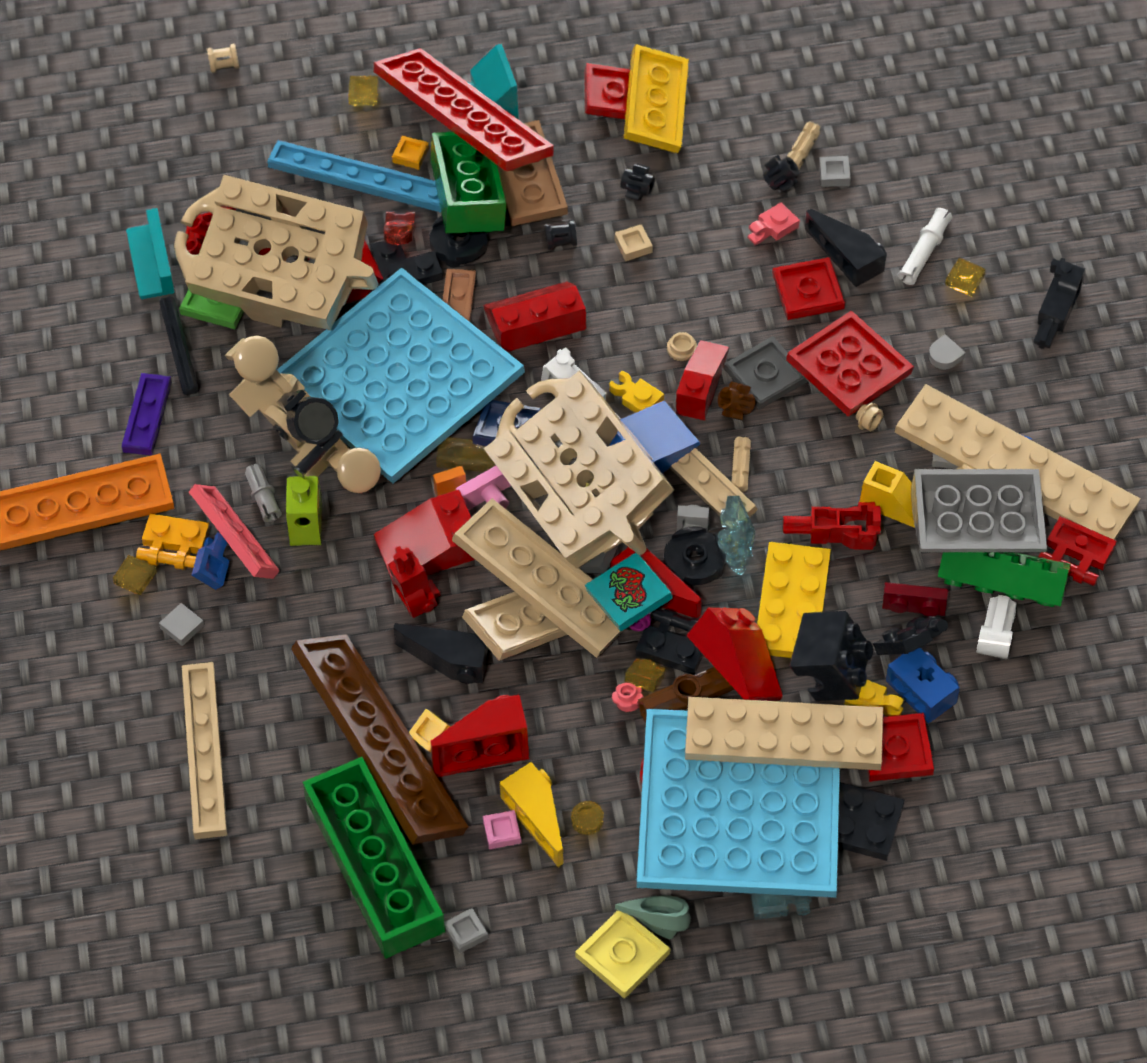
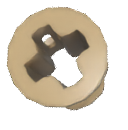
(225, 63)

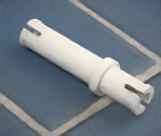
(930, 237)

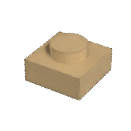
(633, 242)

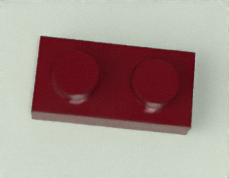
(915, 599)

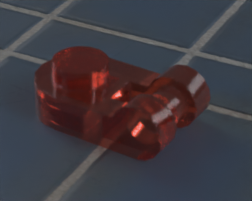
(399, 227)

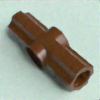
(704, 685)

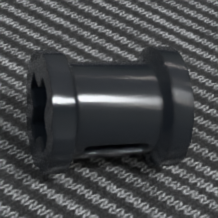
(569, 238)

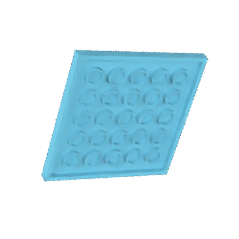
(402, 372)
(733, 821)

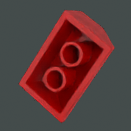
(537, 316)

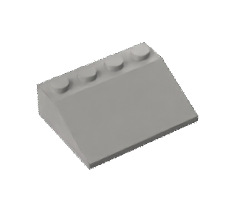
(978, 510)

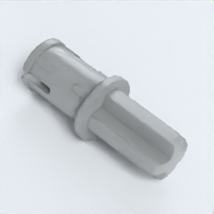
(262, 493)

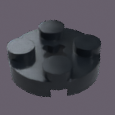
(456, 252)
(690, 571)

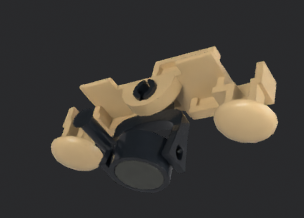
(306, 421)

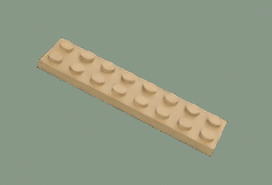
(981, 443)

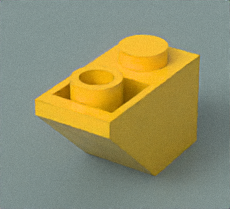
(890, 491)

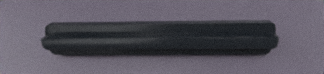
(178, 345)

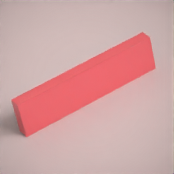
(234, 531)

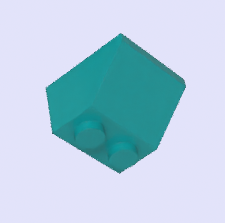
(495, 80)

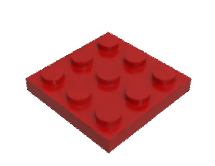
(849, 363)

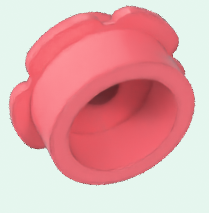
(624, 701)

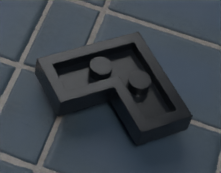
(391, 258)

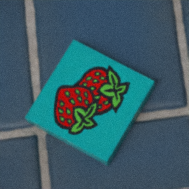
(628, 591)

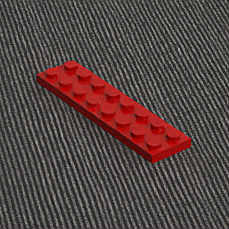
(464, 109)

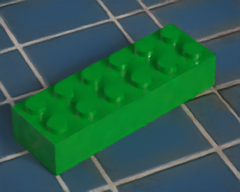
(374, 857)

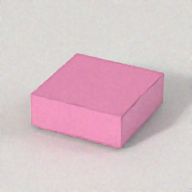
(502, 829)

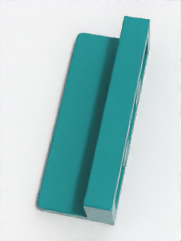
(150, 258)

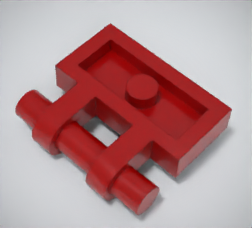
(1082, 544)

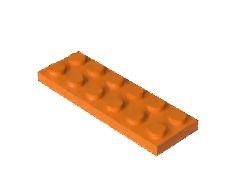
(83, 501)

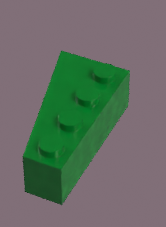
(1008, 573)

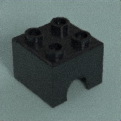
(833, 653)

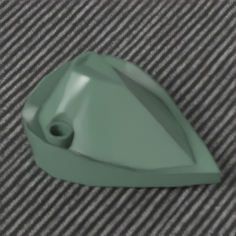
(659, 913)

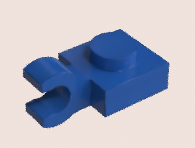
(210, 564)

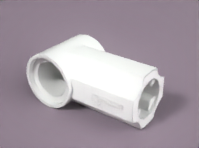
(996, 633)

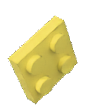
(622, 953)

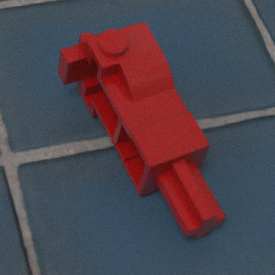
(829, 526)
(412, 583)

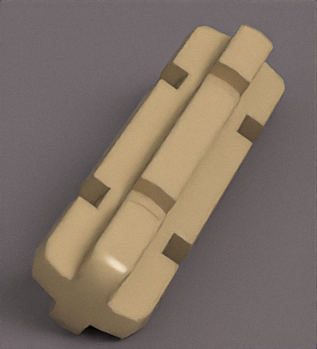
(804, 143)
(741, 462)

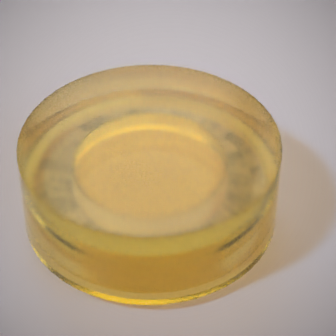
(587, 818)

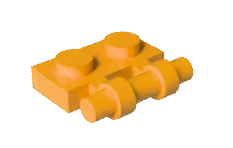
(172, 534)

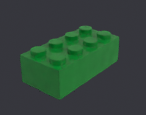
(466, 186)

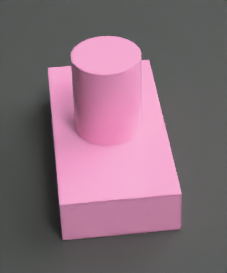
(484, 488)

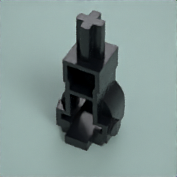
(1058, 300)

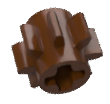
(736, 400)

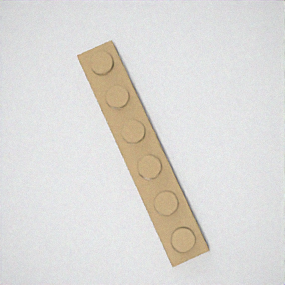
(204, 751)

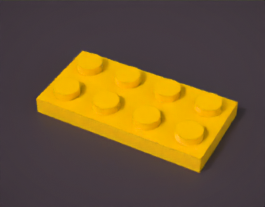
(656, 98)
(791, 586)

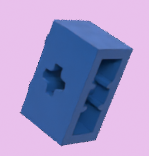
(923, 683)

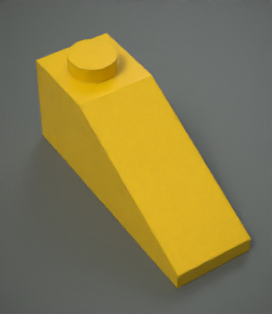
(531, 797)

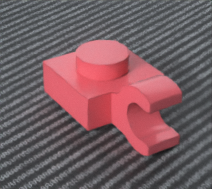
(774, 222)

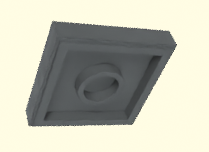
(765, 371)

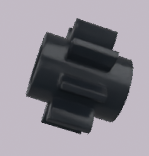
(780, 173)
(637, 181)

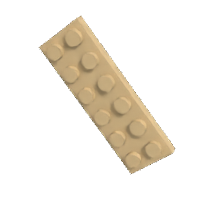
(537, 574)
(784, 733)

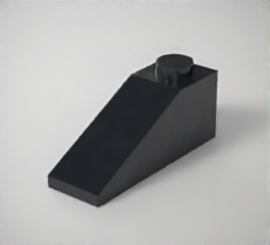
(847, 247)
(452, 653)

